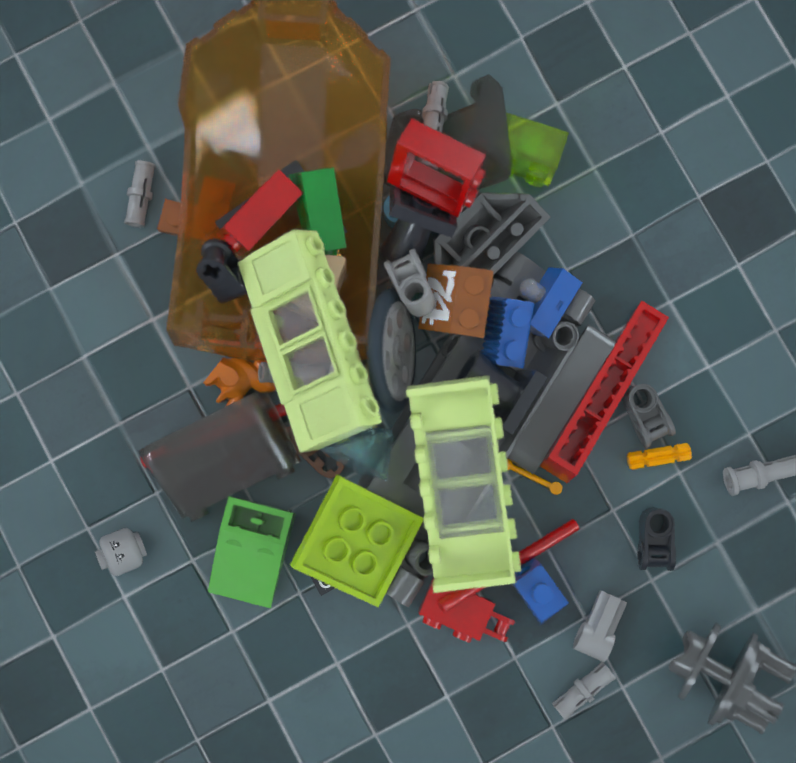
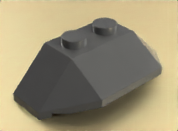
(490, 231)

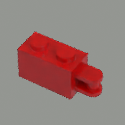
(467, 618)

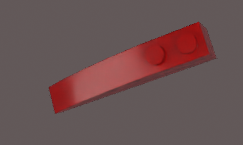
(604, 393)

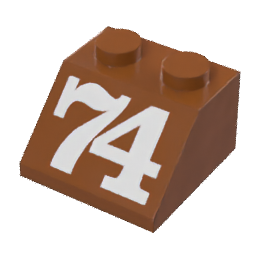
(460, 300)

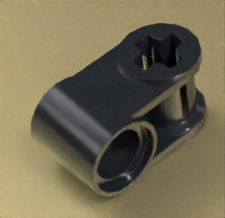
(221, 271)
(657, 542)

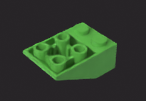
(250, 551)

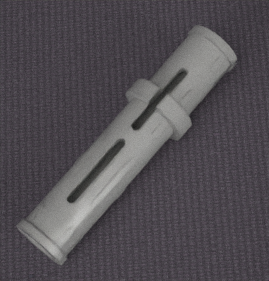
(435, 111)

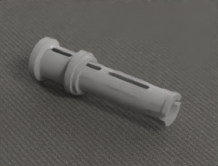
(758, 474)

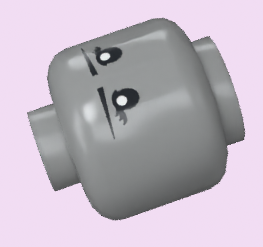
(121, 551)

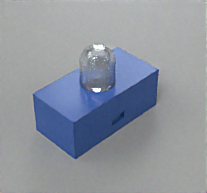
(550, 298)

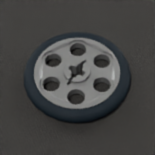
(391, 351)

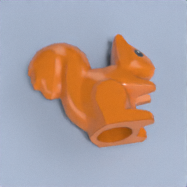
(236, 378)

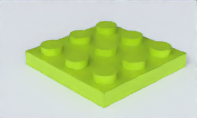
(357, 541)

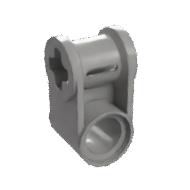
(410, 278)

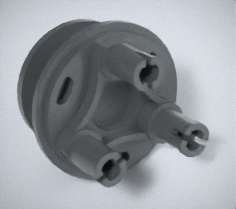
(738, 694)

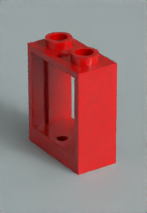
(428, 183)
(259, 213)

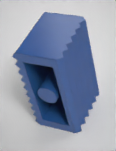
(507, 331)

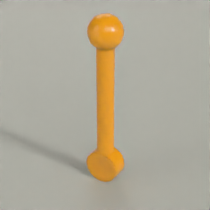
(554, 488)

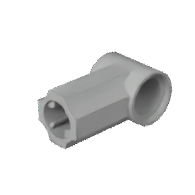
(597, 633)

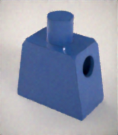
(539, 591)

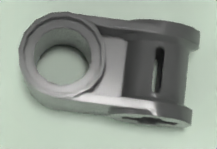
(648, 416)

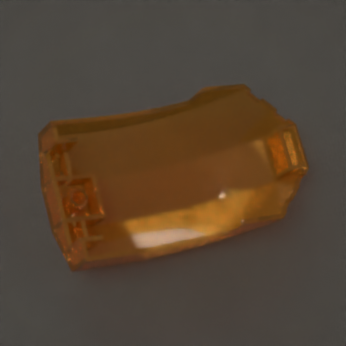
(253, 98)

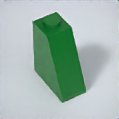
(320, 207)

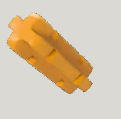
(659, 456)

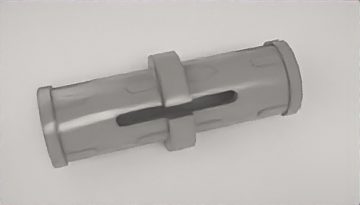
(139, 194)
(583, 690)

